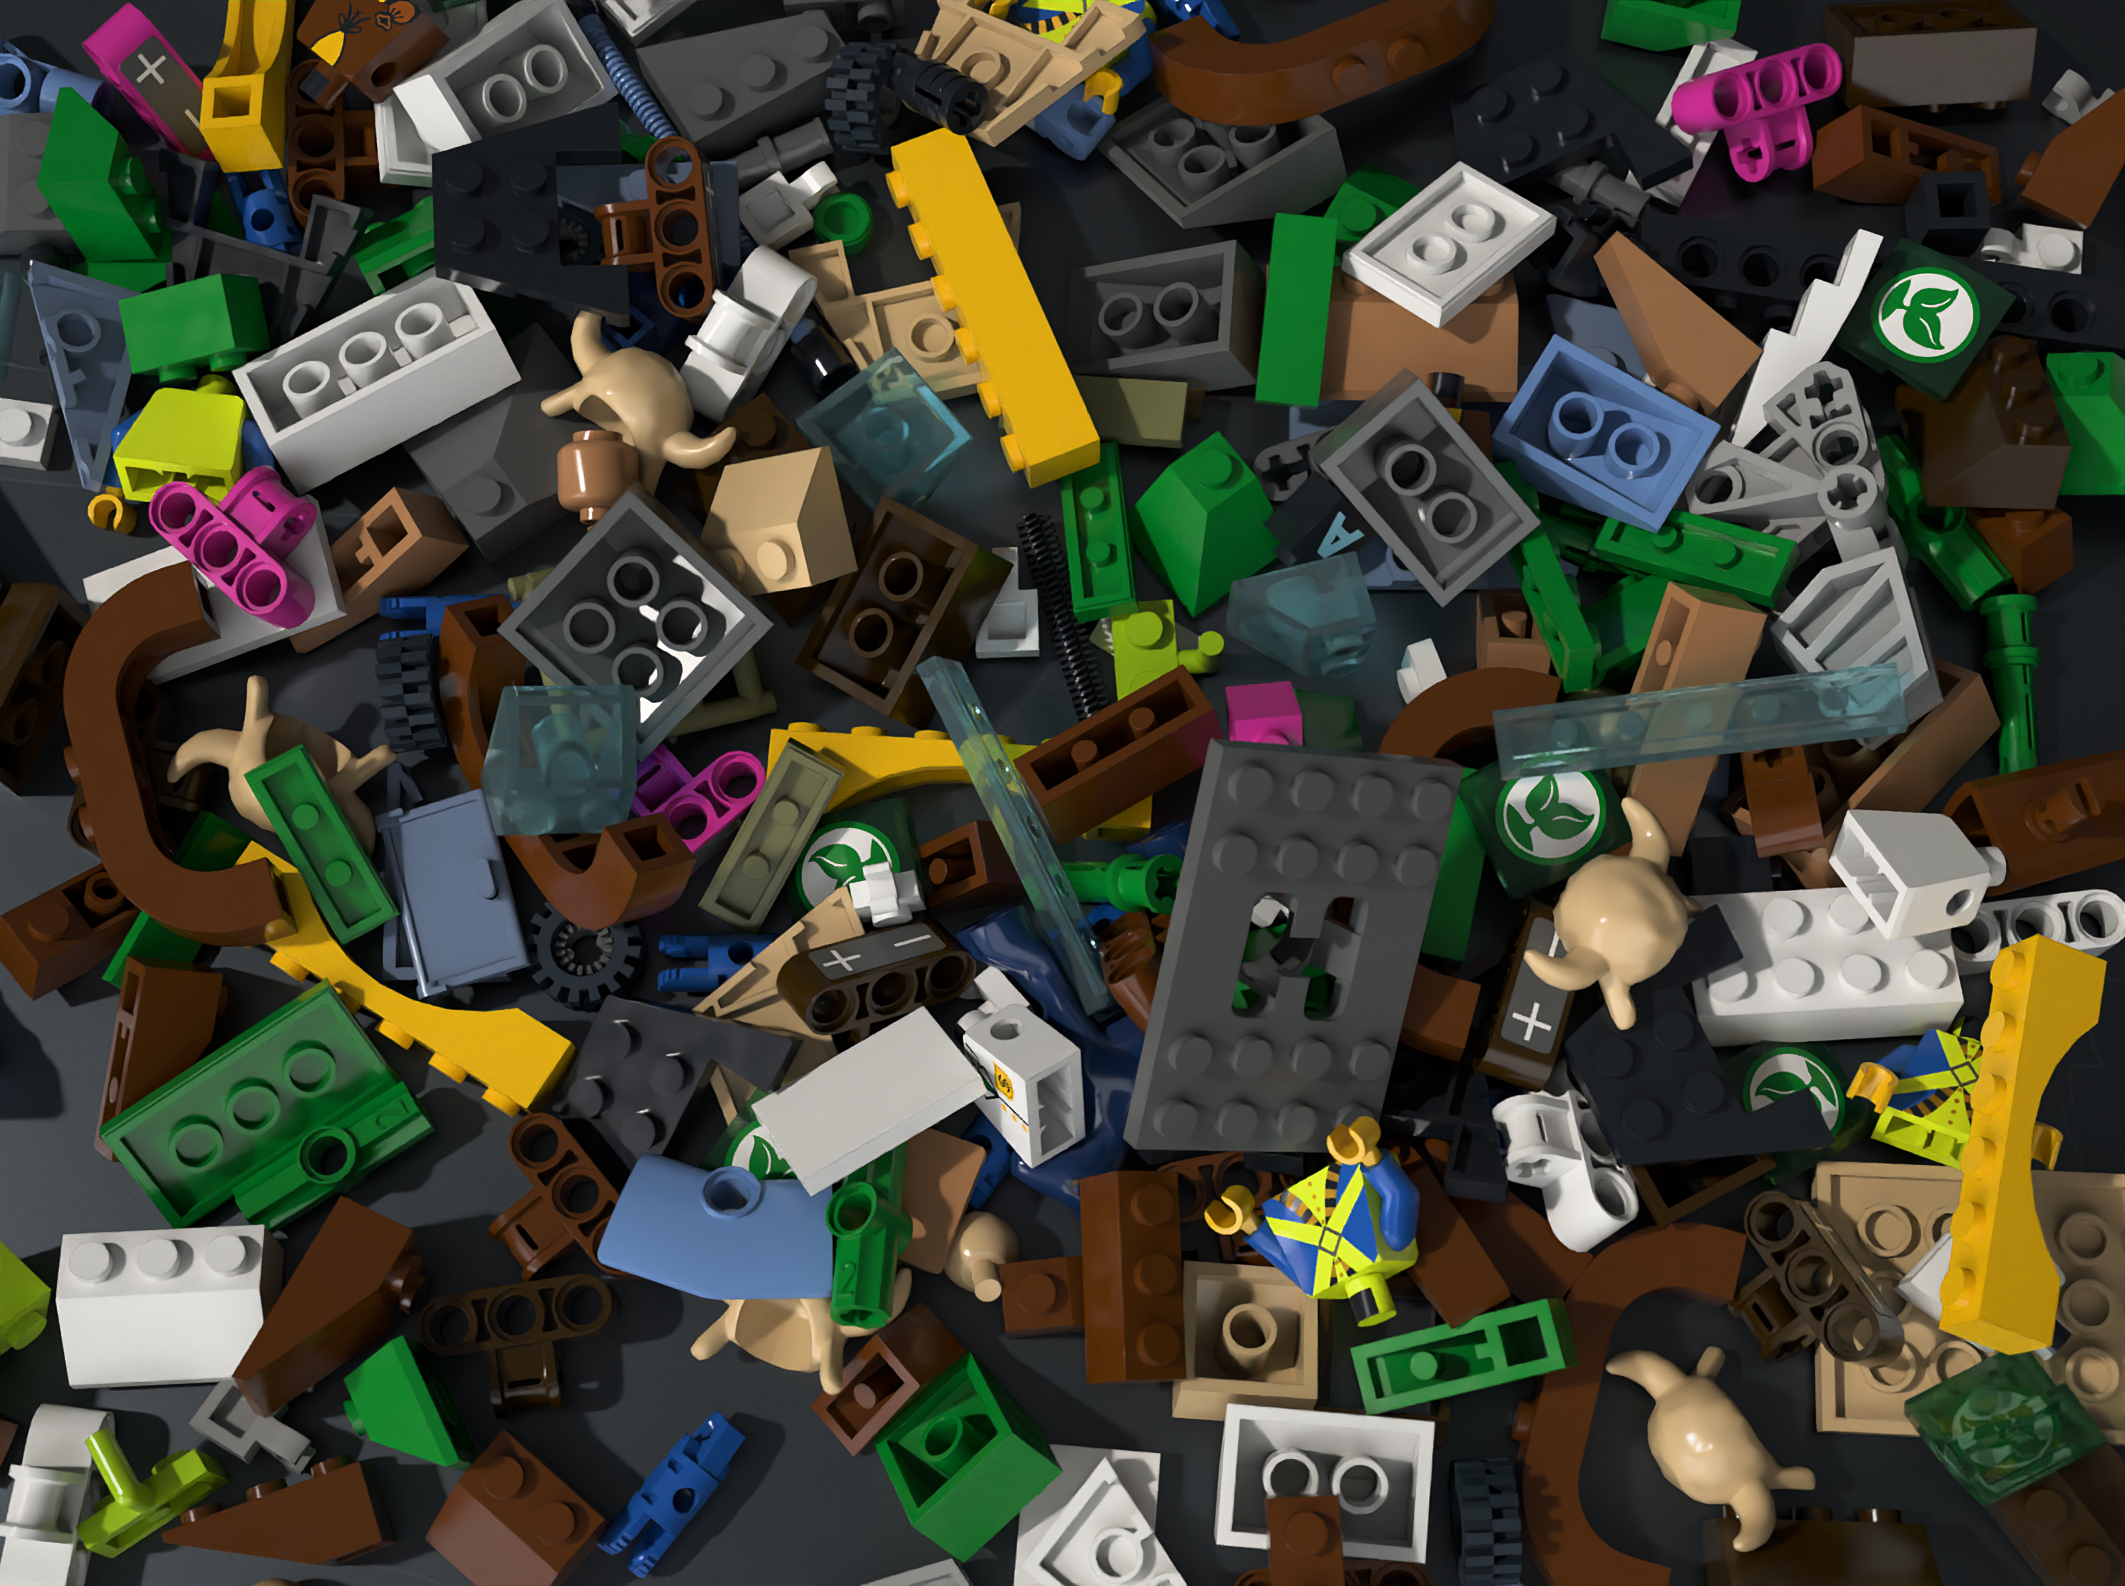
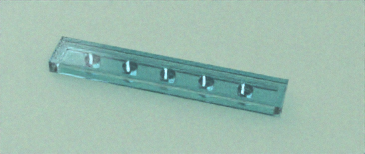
(1700, 721)
(1019, 830)

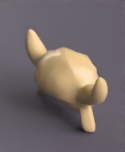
(640, 398)
(269, 735)
(1619, 919)
(793, 1332)
(1708, 1443)

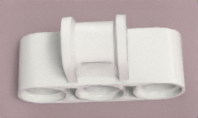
(745, 333)
(2051, 916)
(1561, 1149)
(51, 1497)

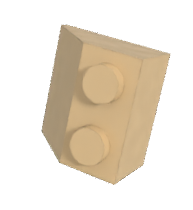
(780, 522)
(1245, 1341)

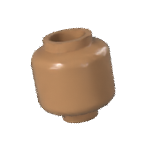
(595, 472)

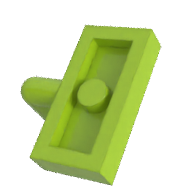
(1148, 649)
(141, 1508)

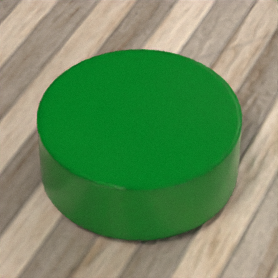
(845, 218)

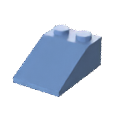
(1601, 438)

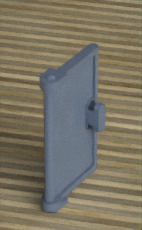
(442, 889)

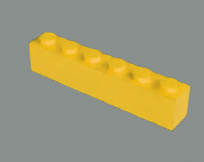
(994, 306)

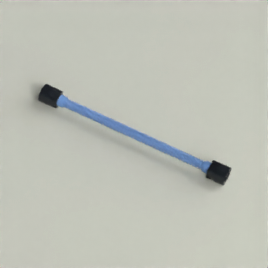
(816, 351)

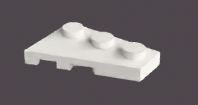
(1101, 1541)

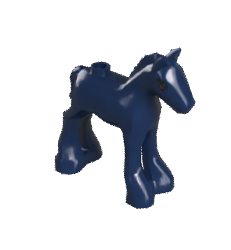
(1107, 1048)

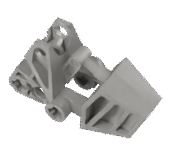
(1793, 490)

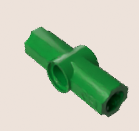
(1952, 553)
(297, 1181)
(870, 1238)

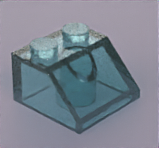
(887, 433)
(1306, 616)
(561, 759)

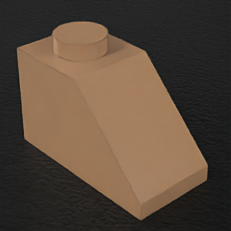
(1508, 632)

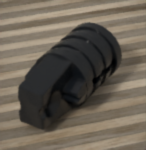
(939, 92)

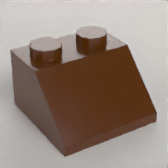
(516, 1519)

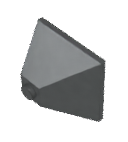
(1222, 171)
(501, 454)
(639, 610)

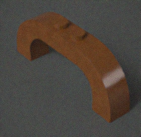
(1313, 71)
(100, 694)
(1435, 725)
(585, 876)
(1554, 1426)

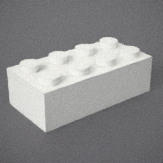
(374, 377)
(1821, 973)

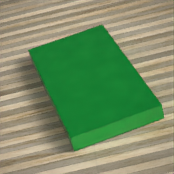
(248, 1104)

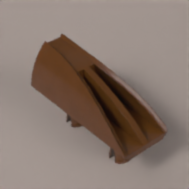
(2047, 818)

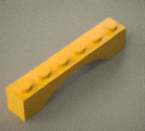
(247, 87)
(890, 764)
(500, 1048)
(1999, 1271)

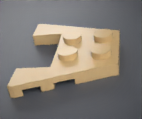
(1022, 68)
(895, 317)
(754, 997)

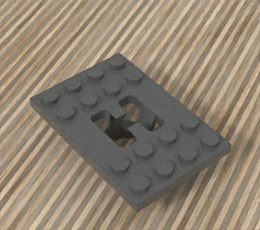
(1303, 833)

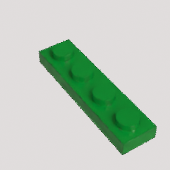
(1552, 595)

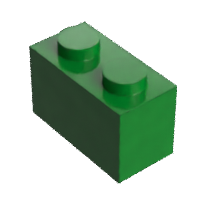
(194, 327)

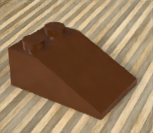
(335, 1305)

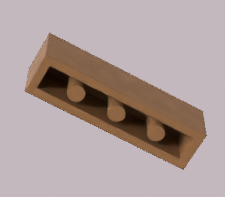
(1694, 642)

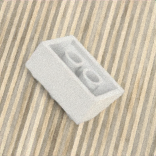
(507, 76)
(164, 1303)
(1370, 1461)

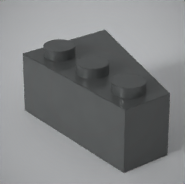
(743, 81)

